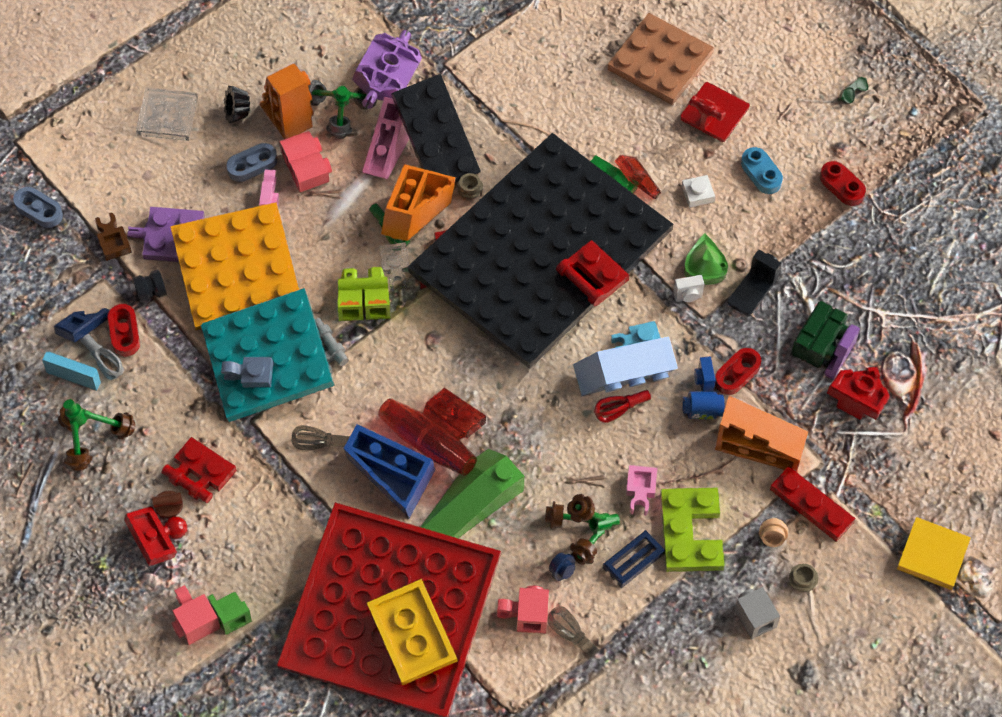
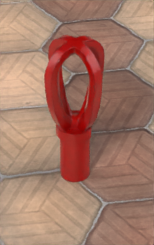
(628, 402)

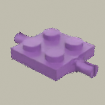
(157, 232)

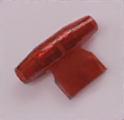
(437, 429)

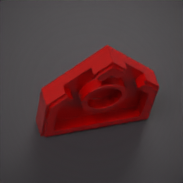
(859, 392)

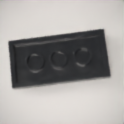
(435, 128)

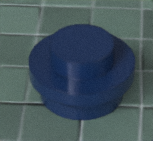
(562, 566)

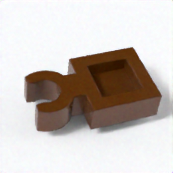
(112, 239)

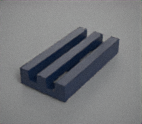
(639, 568)

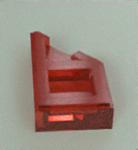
(637, 175)

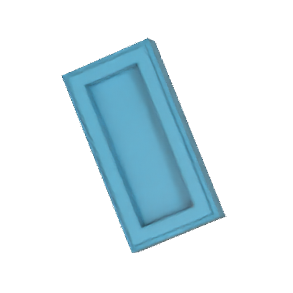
(71, 370)

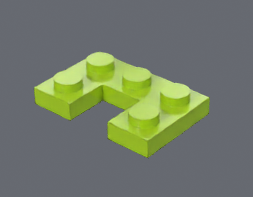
(681, 549)

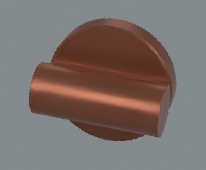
(168, 503)

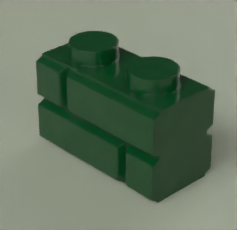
(819, 335)

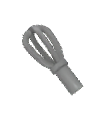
(96, 351)

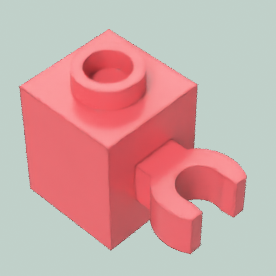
(530, 609)
(194, 616)

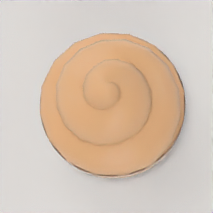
(773, 532)

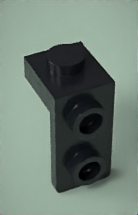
(756, 284)

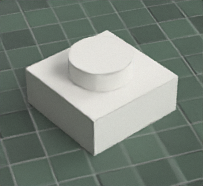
(698, 191)
(688, 288)

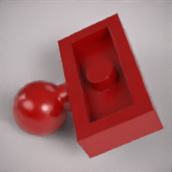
(153, 536)

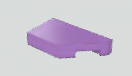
(842, 351)

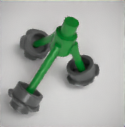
(338, 125)

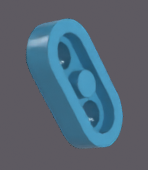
(760, 168)

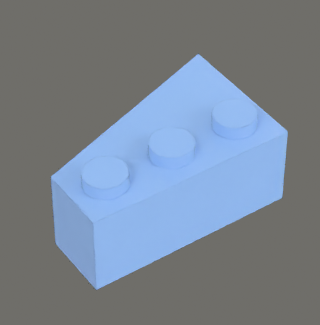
(625, 365)

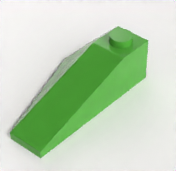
(476, 495)

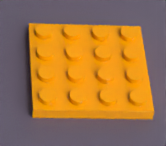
(233, 261)

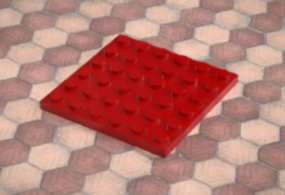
(366, 559)

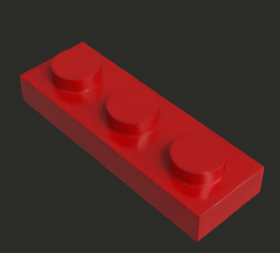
(812, 504)

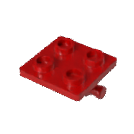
(714, 111)

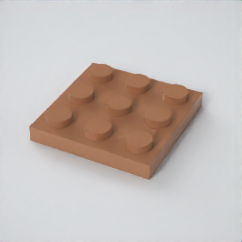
(660, 58)

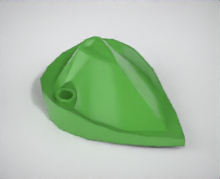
(706, 260)

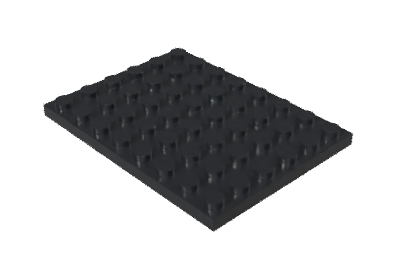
(506, 248)

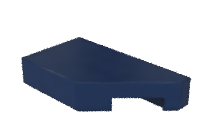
(80, 324)

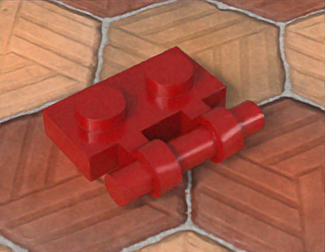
(202, 463)

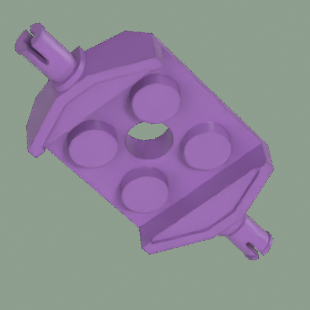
(377, 76)

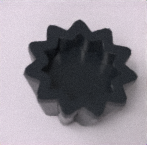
(236, 104)

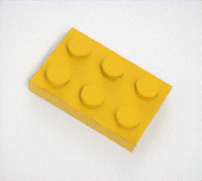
(412, 632)

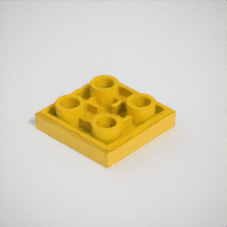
(933, 553)

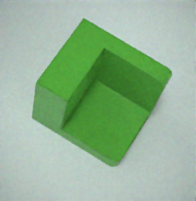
(230, 612)

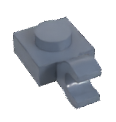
(253, 372)

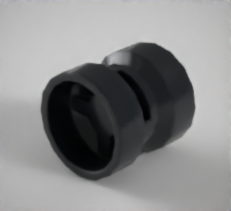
(149, 286)

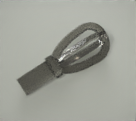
(328, 439)
(578, 639)

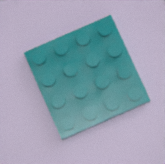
(273, 329)

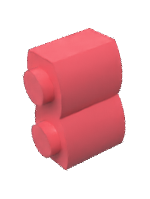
(305, 161)

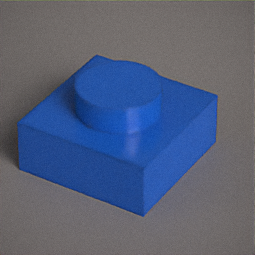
(705, 375)

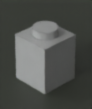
(756, 612)

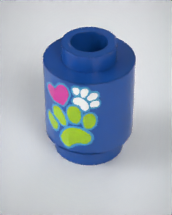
(703, 405)

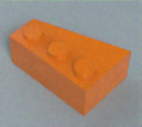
(288, 101)
(416, 201)
(759, 436)

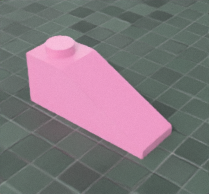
(387, 142)

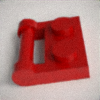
(598, 268)

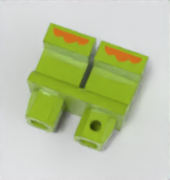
(353, 291)

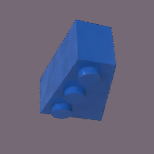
(391, 467)

